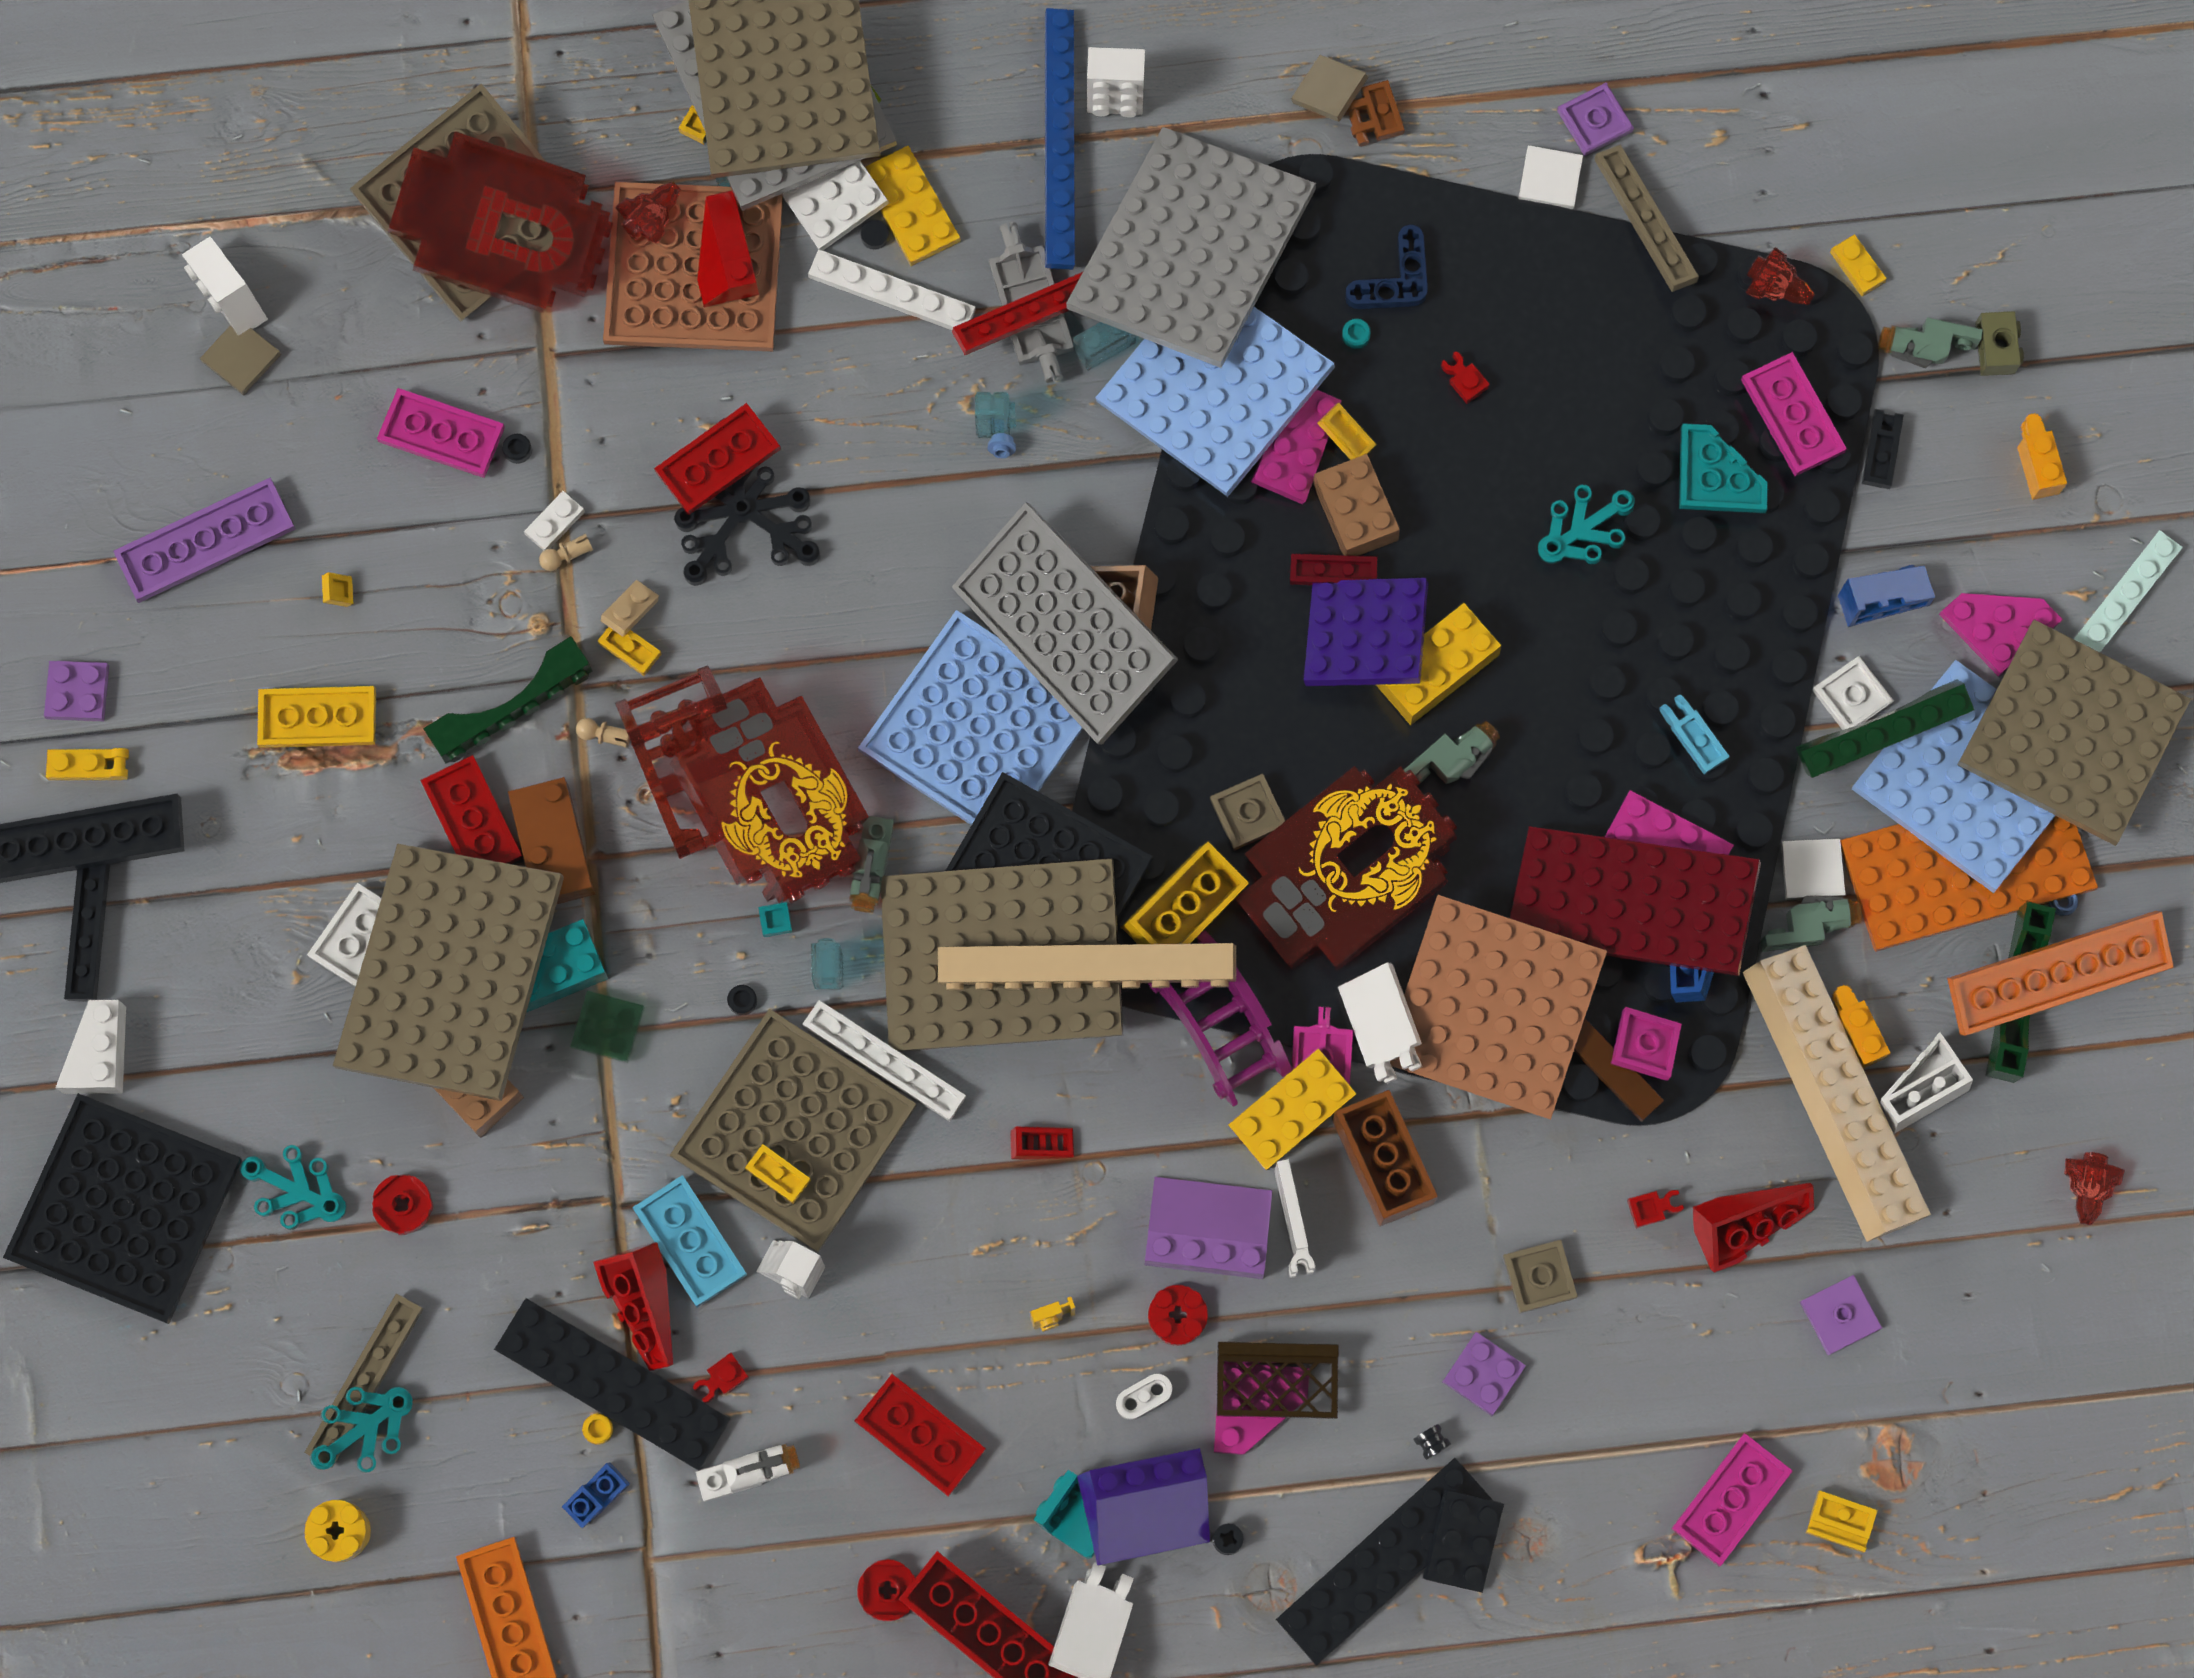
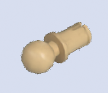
(551, 559)
(588, 729)

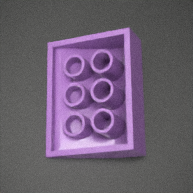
(1208, 1228)

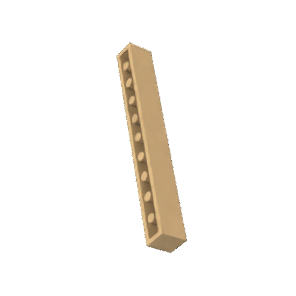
(1087, 965)

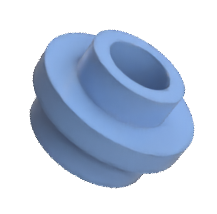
(1001, 445)
(2069, 909)

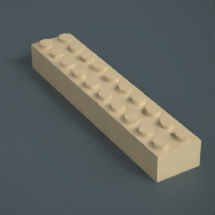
(1836, 1093)

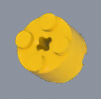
(325, 1518)

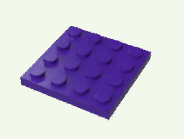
(1366, 632)

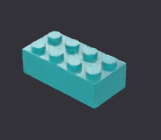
(567, 965)

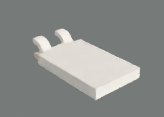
(1381, 1021)
(1293, 1219)
(1092, 1626)

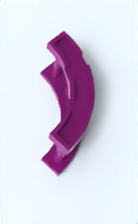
(1243, 1001)

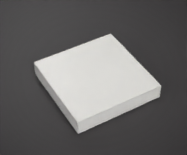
(1550, 177)
(1852, 694)
(1812, 868)

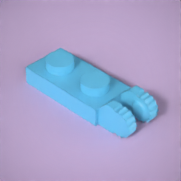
(1695, 736)

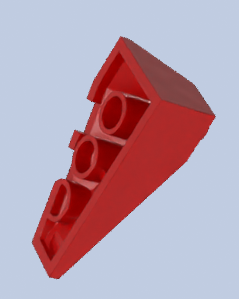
(724, 258)
(1739, 1222)
(640, 1291)

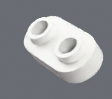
(1144, 1398)

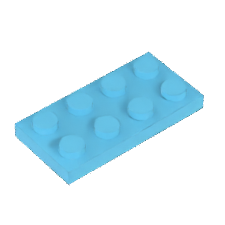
(689, 1241)

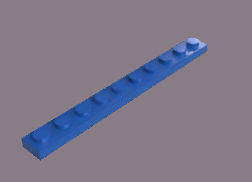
(1059, 139)

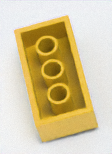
(1450, 657)
(1187, 900)

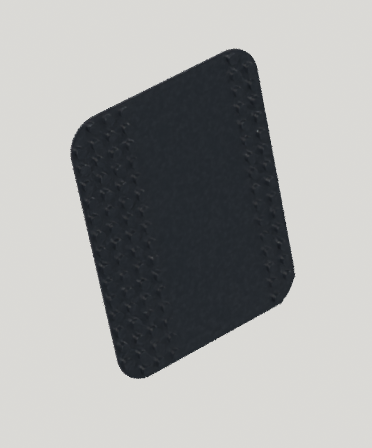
(1585, 388)

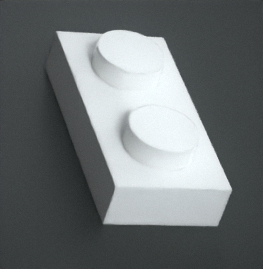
(554, 521)

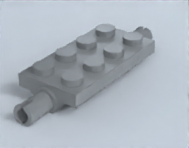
(1021, 273)

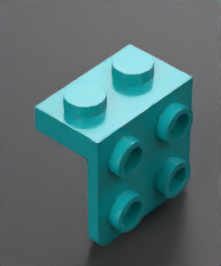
(1065, 1515)

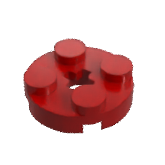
(402, 1221)
(1189, 1302)
(875, 1578)

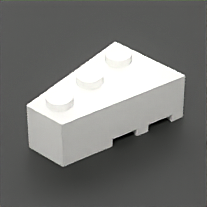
(223, 285)
(97, 1051)
(1926, 1086)
(792, 1267)

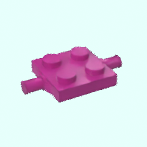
(1332, 1041)

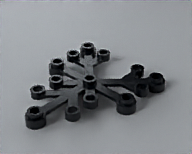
(780, 533)

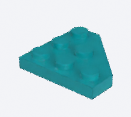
(1716, 474)

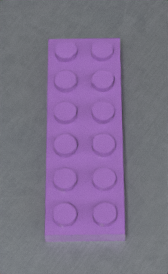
(204, 540)

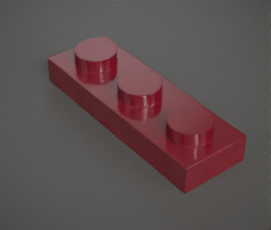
(1331, 568)

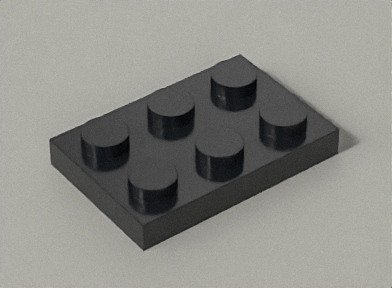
(1463, 1540)

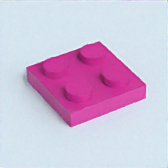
(1646, 1043)

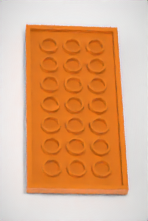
(1918, 893)

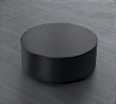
(874, 234)
(517, 448)
(742, 1000)

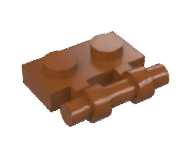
(1382, 111)

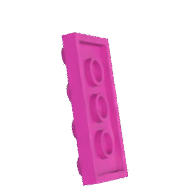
(1793, 414)
(441, 432)
(1297, 451)
(1649, 823)
(1731, 1499)

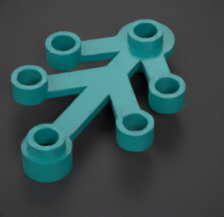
(1583, 529)
(297, 1191)
(365, 1425)

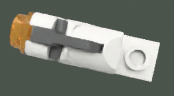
(747, 1471)

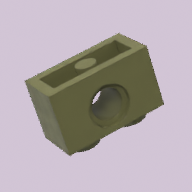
(1996, 359)

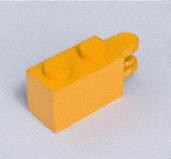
(2040, 459)
(1860, 1027)

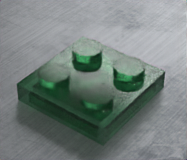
(607, 1026)

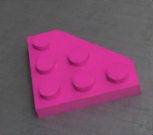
(1996, 624)
(1240, 1434)

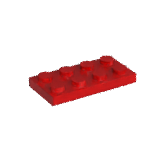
(717, 458)
(470, 813)
(920, 1435)

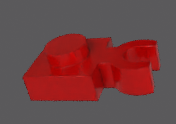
(1467, 380)
(1649, 1209)
(724, 1376)

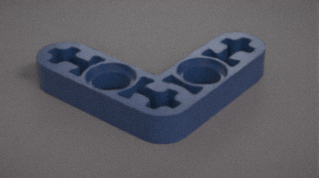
(1406, 281)

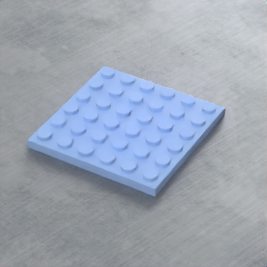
(1214, 415)
(968, 719)
(1947, 806)

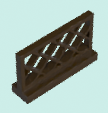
(1277, 1353)

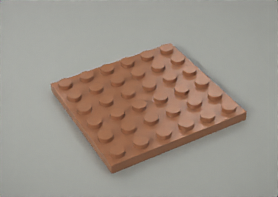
(656, 290)
(1499, 1005)

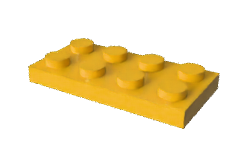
(913, 207)
(316, 716)
(1292, 1109)

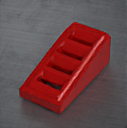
(1029, 1132)

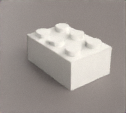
(1115, 81)

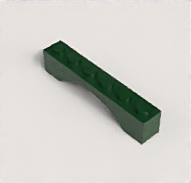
(457, 733)
(1866, 738)
(2010, 1039)

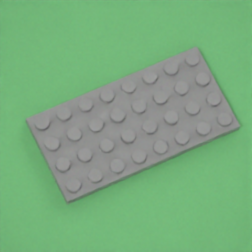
(1064, 623)

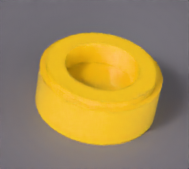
(597, 1429)

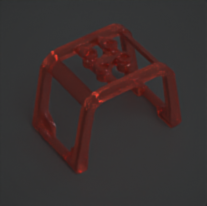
(684, 840)

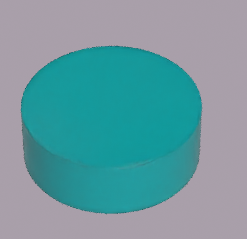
(1356, 333)

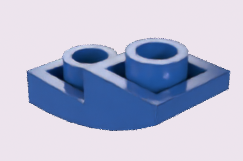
(596, 1495)

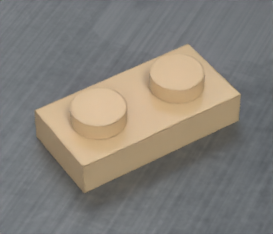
(629, 608)

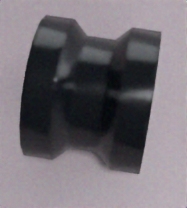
(1432, 1441)
(1225, 1543)

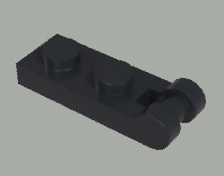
(1882, 450)

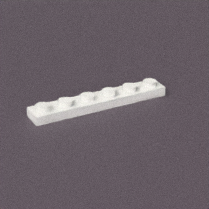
(889, 291)
(884, 1060)

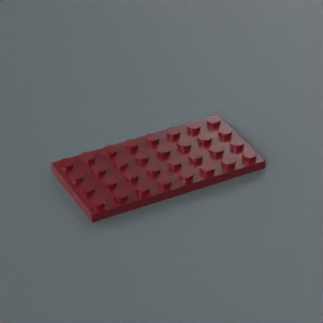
(1638, 898)

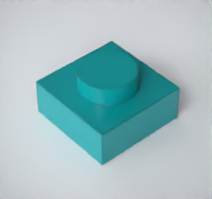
(775, 919)

